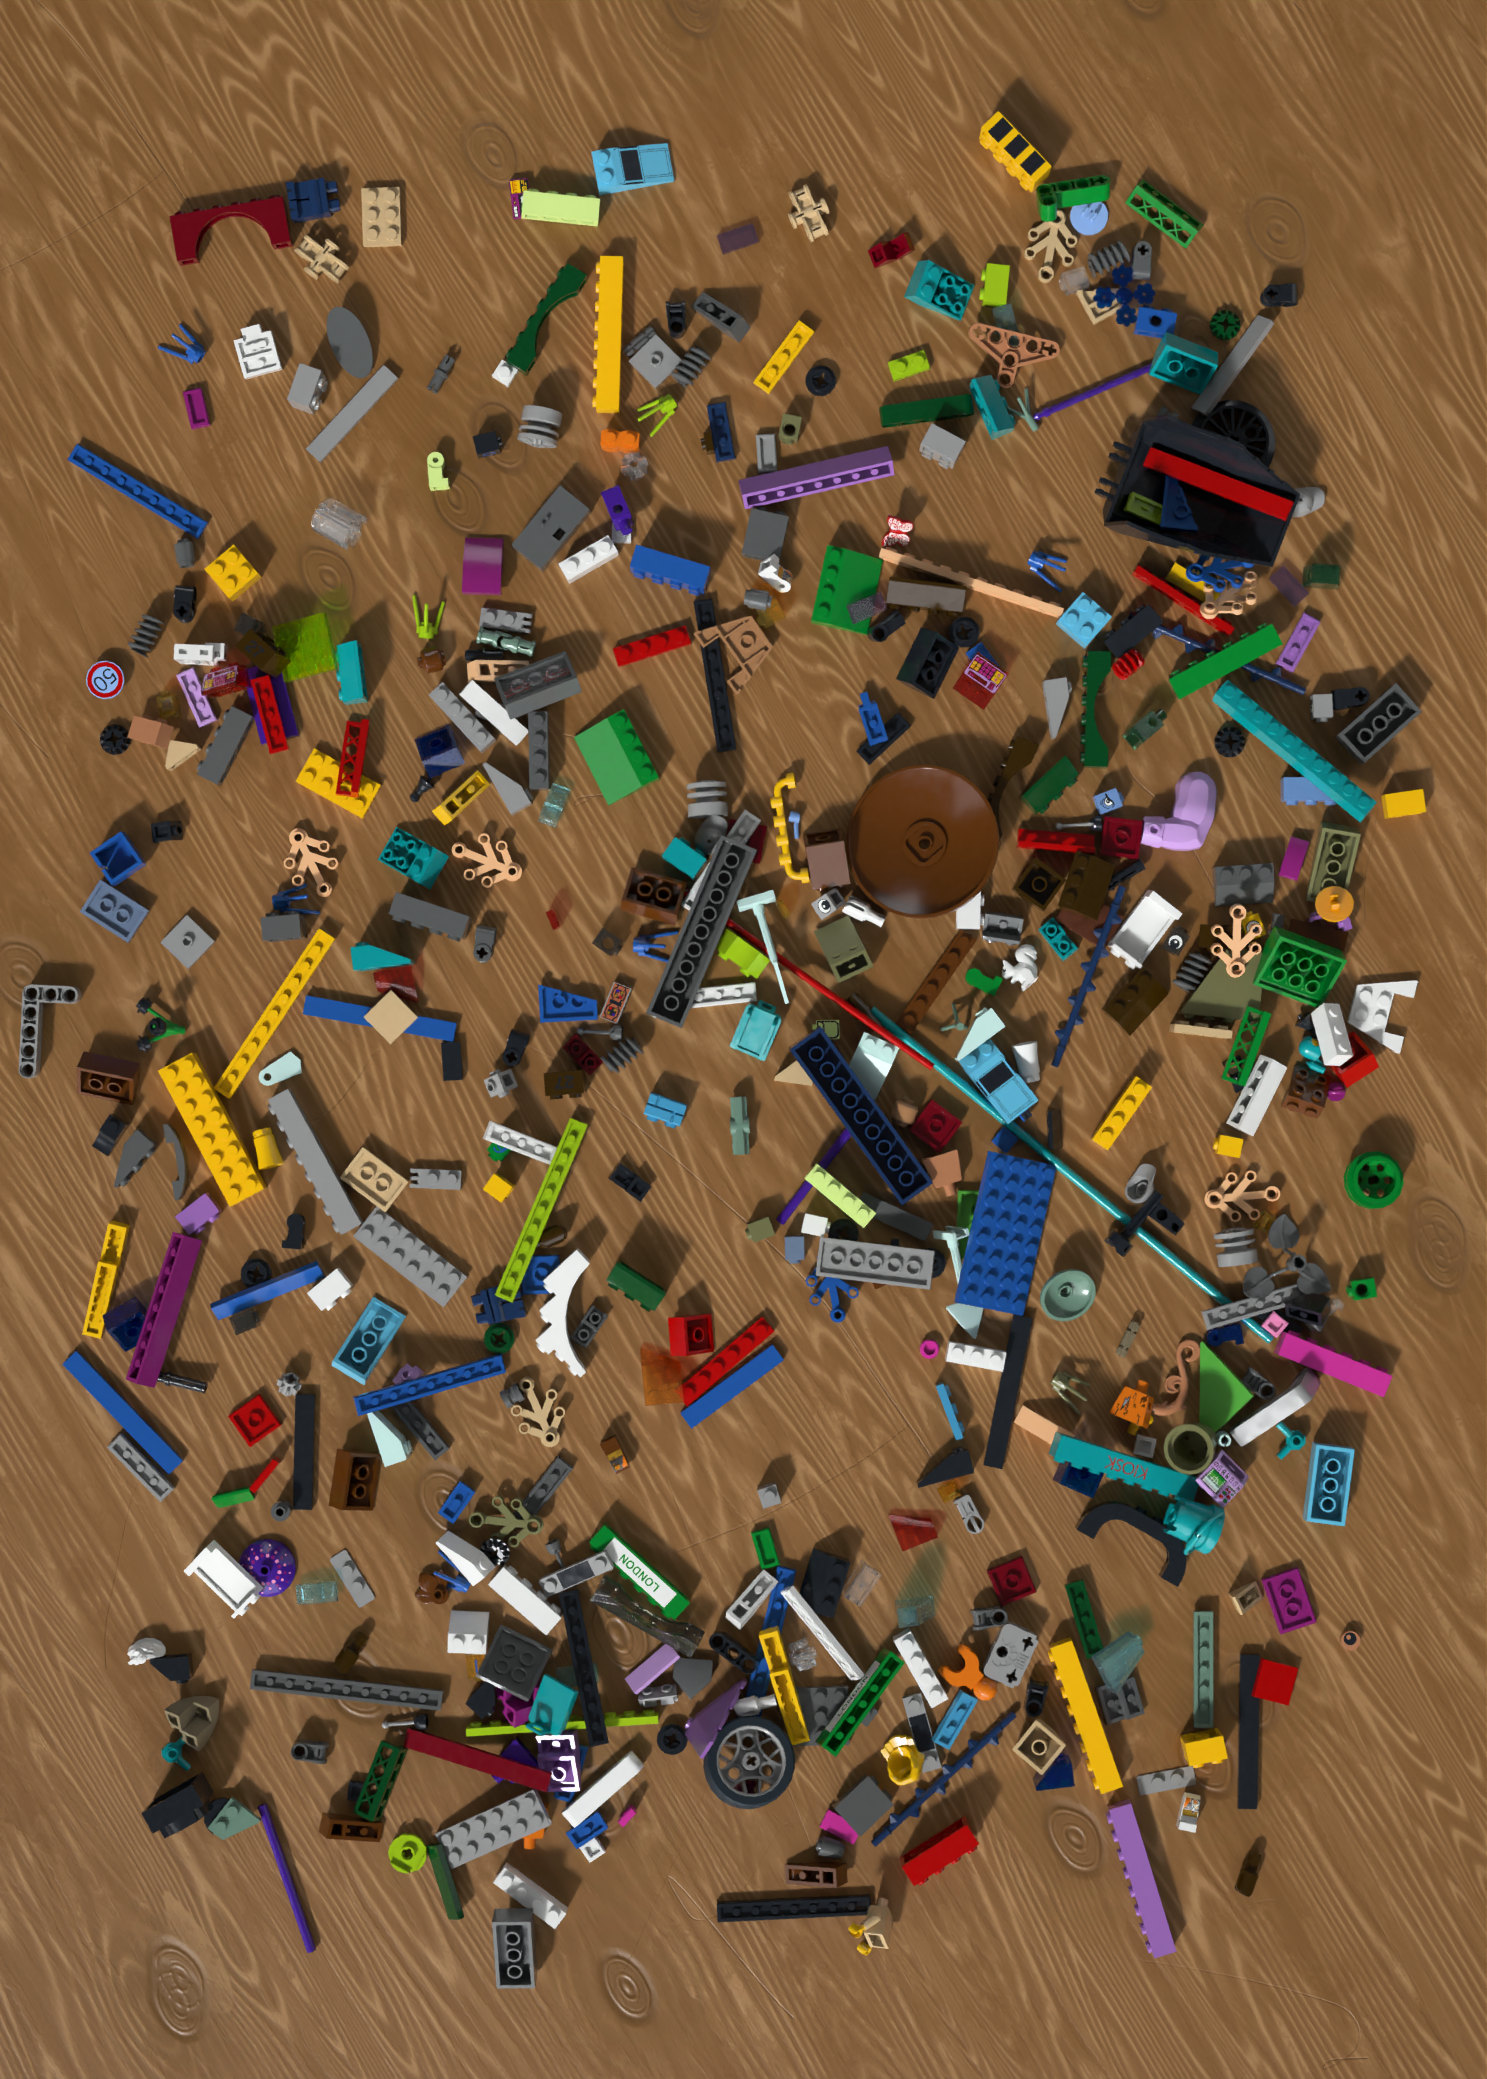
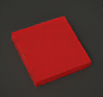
(254, 1420)
(1274, 1681)

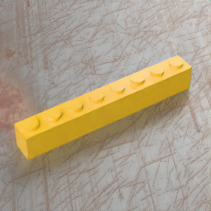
(609, 334)
(1085, 1715)

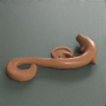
(1167, 1409)

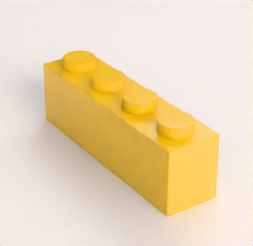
(1121, 1112)

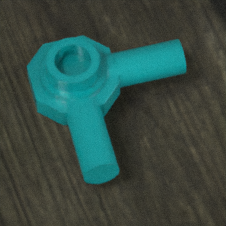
(1294, 1440)
(172, 1753)

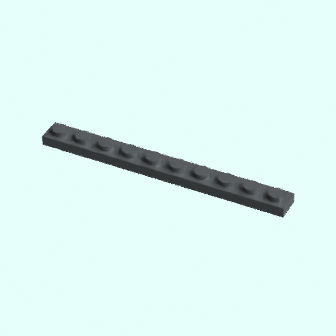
(346, 1689)

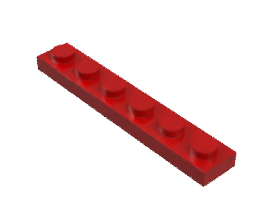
(1176, 595)
(726, 1360)

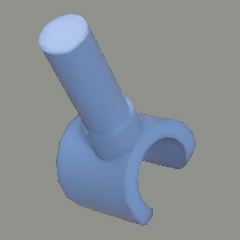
(795, 817)

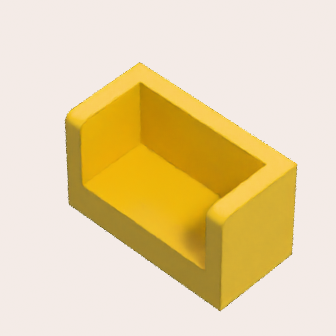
(1403, 803)
(499, 1187)

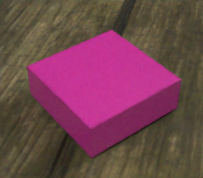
(627, 1815)

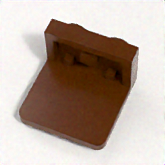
(1307, 1092)

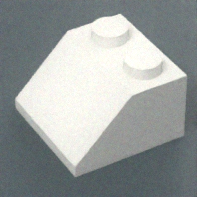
(468, 1632)

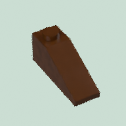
(350, 1828)
(817, 1874)

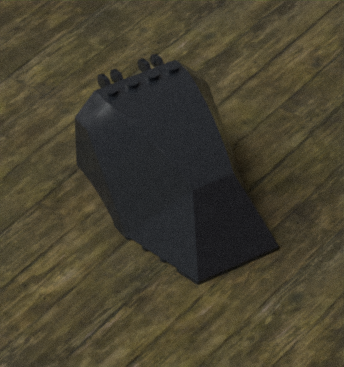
(1224, 526)

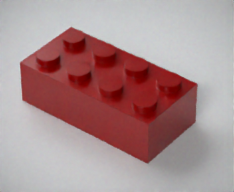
(939, 1851)

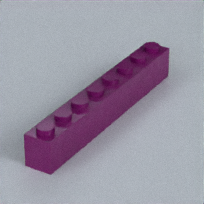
(163, 1310)

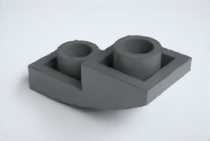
(589, 1327)

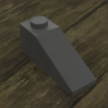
(721, 317)

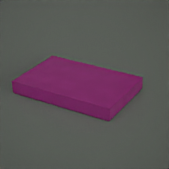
(1288, 1600)

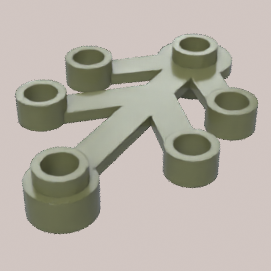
(509, 1521)

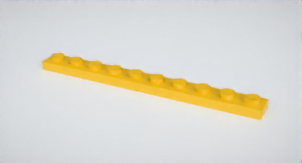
(274, 1013)

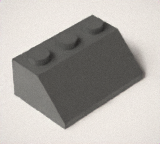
(1243, 884)

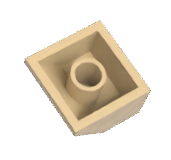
(1039, 1746)

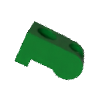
(976, 979)

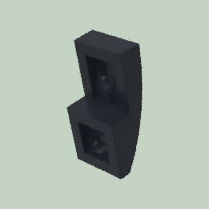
(629, 1182)

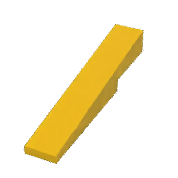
(105, 1278)
(784, 1685)

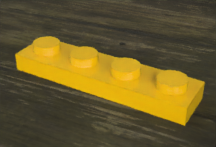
(783, 357)

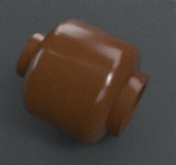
(431, 660)

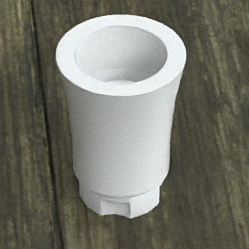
(1027, 1061)

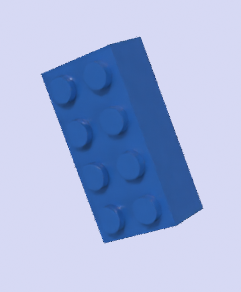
(670, 570)

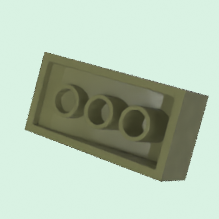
(1332, 858)

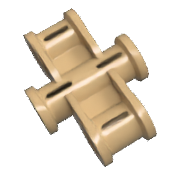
(808, 213)
(321, 259)

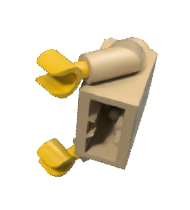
(876, 1927)

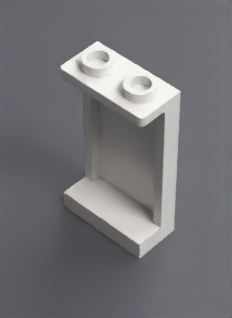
(1143, 929)
(226, 1578)

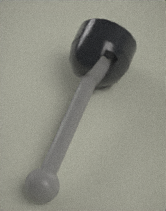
(1094, 824)
(420, 1722)

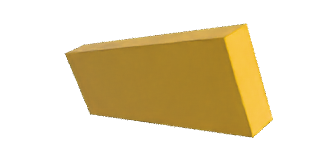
(1178, 578)

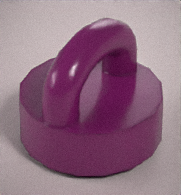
(1336, 1091)

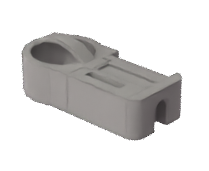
(968, 1511)

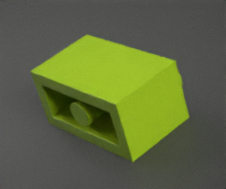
(995, 285)

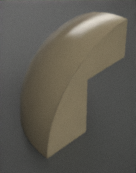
(194, 1719)

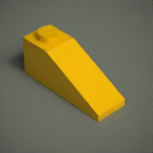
(461, 798)

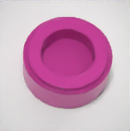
(929, 1348)

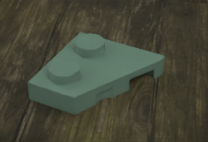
(233, 1819)

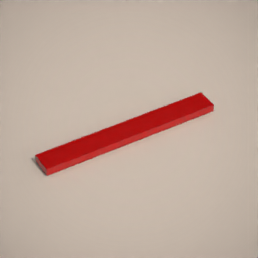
(1218, 484)

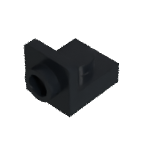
(166, 831)

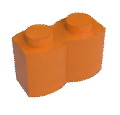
(615, 441)

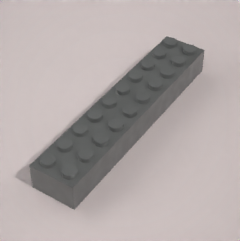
(701, 931)

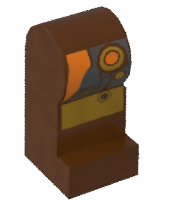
(615, 1454)

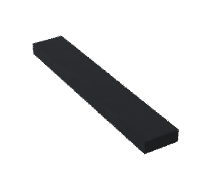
(304, 1452)

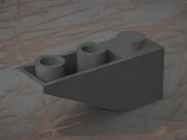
(133, 1153)

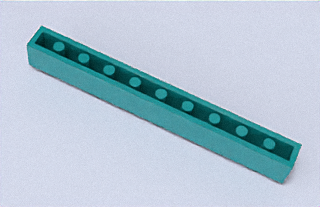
(1294, 751)

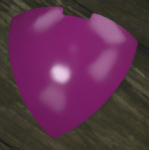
(517, 1709)

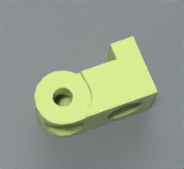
(435, 472)

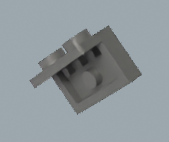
(1002, 928)

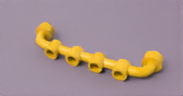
(780, 821)

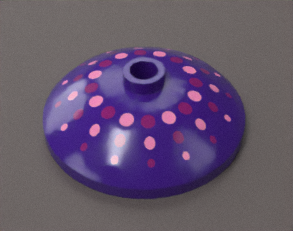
(276, 1558)

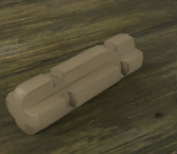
(1128, 1339)

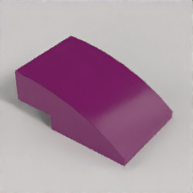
(482, 566)

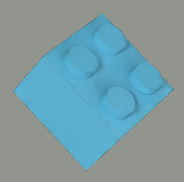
(1083, 620)

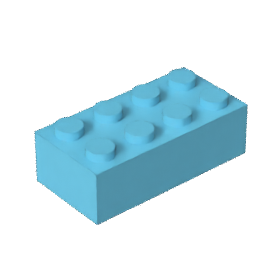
(1328, 1484)

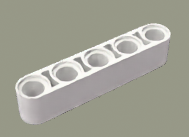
(602, 1789)

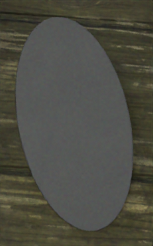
(349, 342)

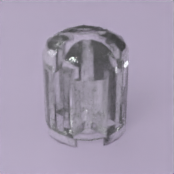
(338, 523)

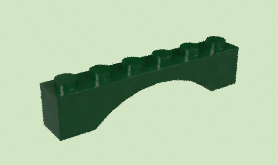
(567, 286)
(1094, 749)

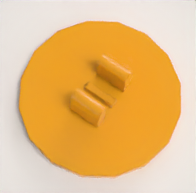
(1334, 904)

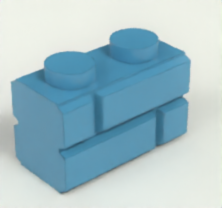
(665, 1109)

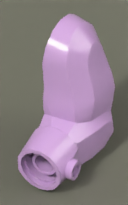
(1189, 817)

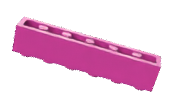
(1333, 1364)

